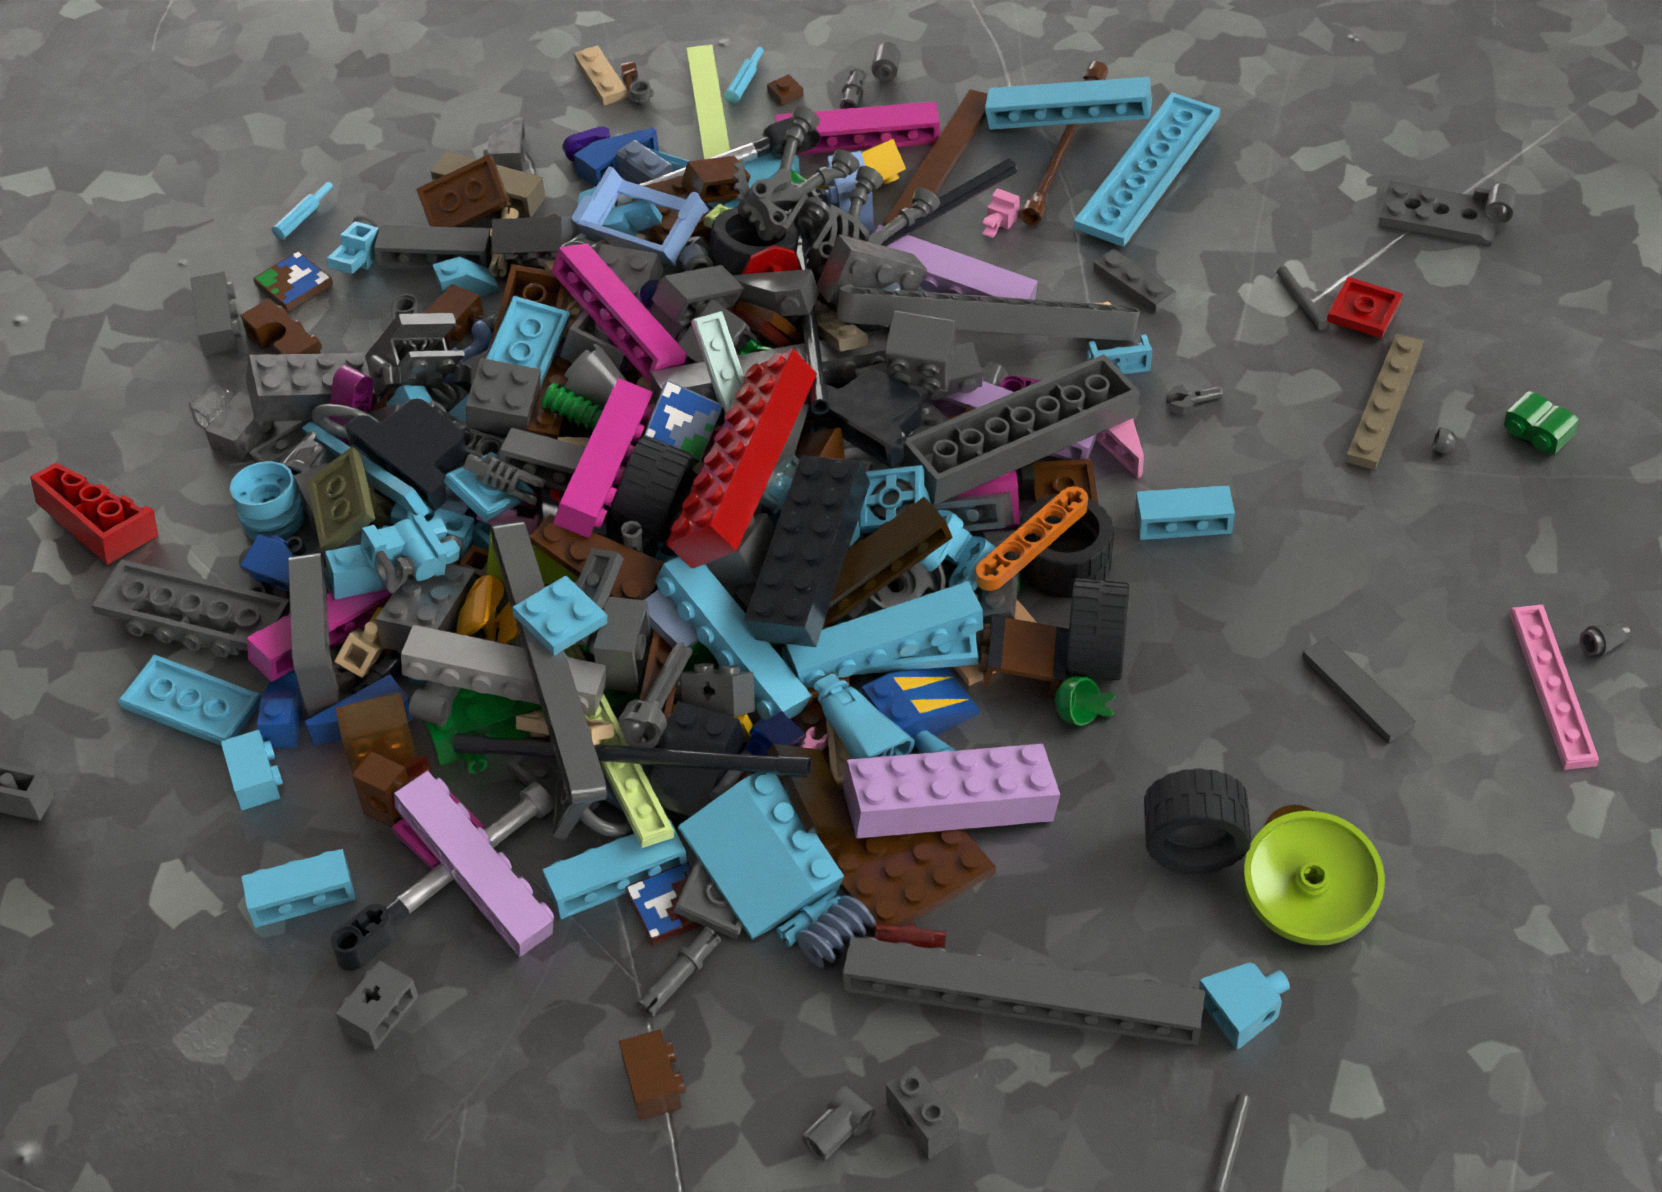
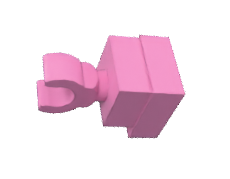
(1002, 212)

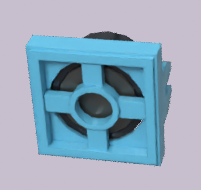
(890, 495)

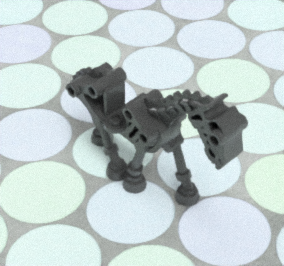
(767, 196)

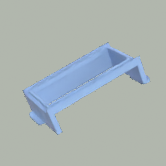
(595, 208)

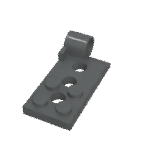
(1485, 208)

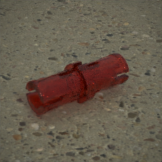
(915, 936)

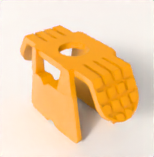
(480, 612)

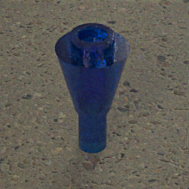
(647, 292)

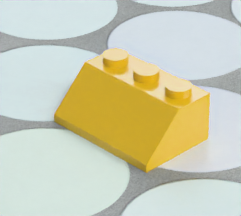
(884, 159)

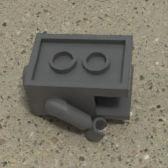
(415, 354)

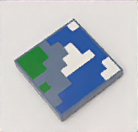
(683, 419)

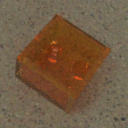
(376, 727)

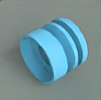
(267, 500)

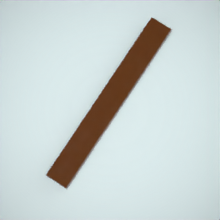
(945, 150)

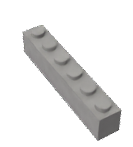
(489, 667)

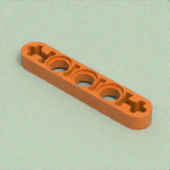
(1029, 550)

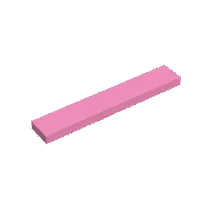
(1554, 687)

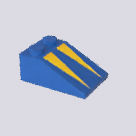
(921, 700)

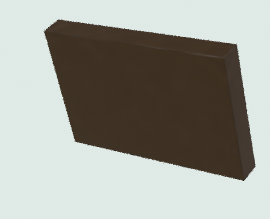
(817, 797)

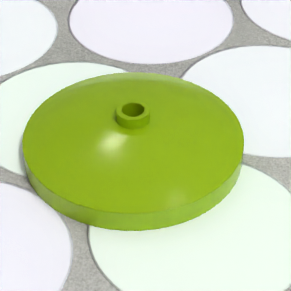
(1318, 850)

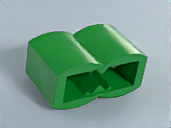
(1541, 422)

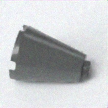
(592, 376)

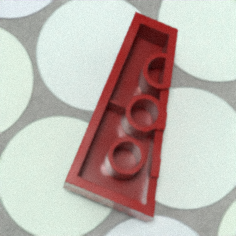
(92, 514)

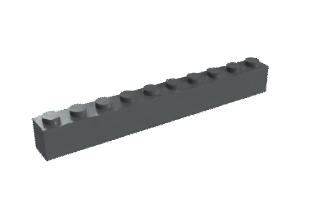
(1024, 990)

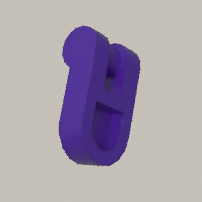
(580, 140)

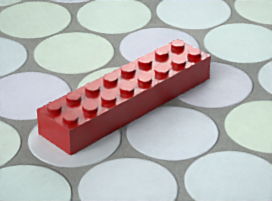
(741, 459)

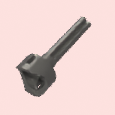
(645, 716)

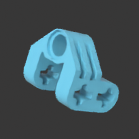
(961, 550)

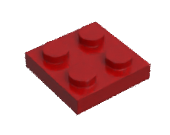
(1364, 307)

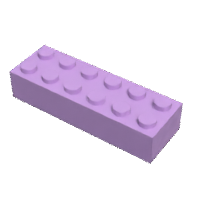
(950, 790)

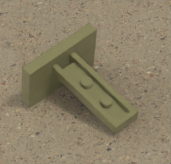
(344, 502)

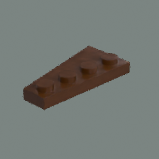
(571, 551)

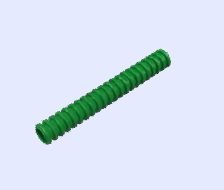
(576, 409)

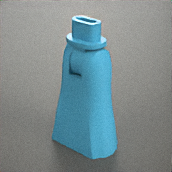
(858, 723)

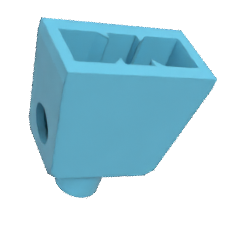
(1243, 1000)

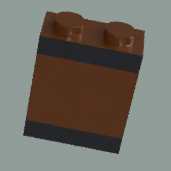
(1024, 651)

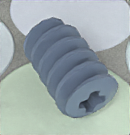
(833, 928)

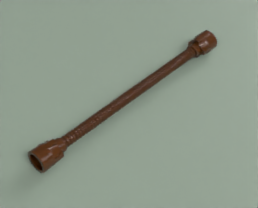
(1035, 204)

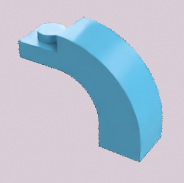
(630, 217)

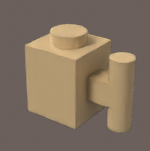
(361, 650)

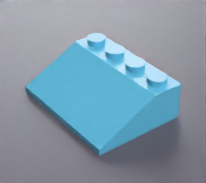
(760, 853)

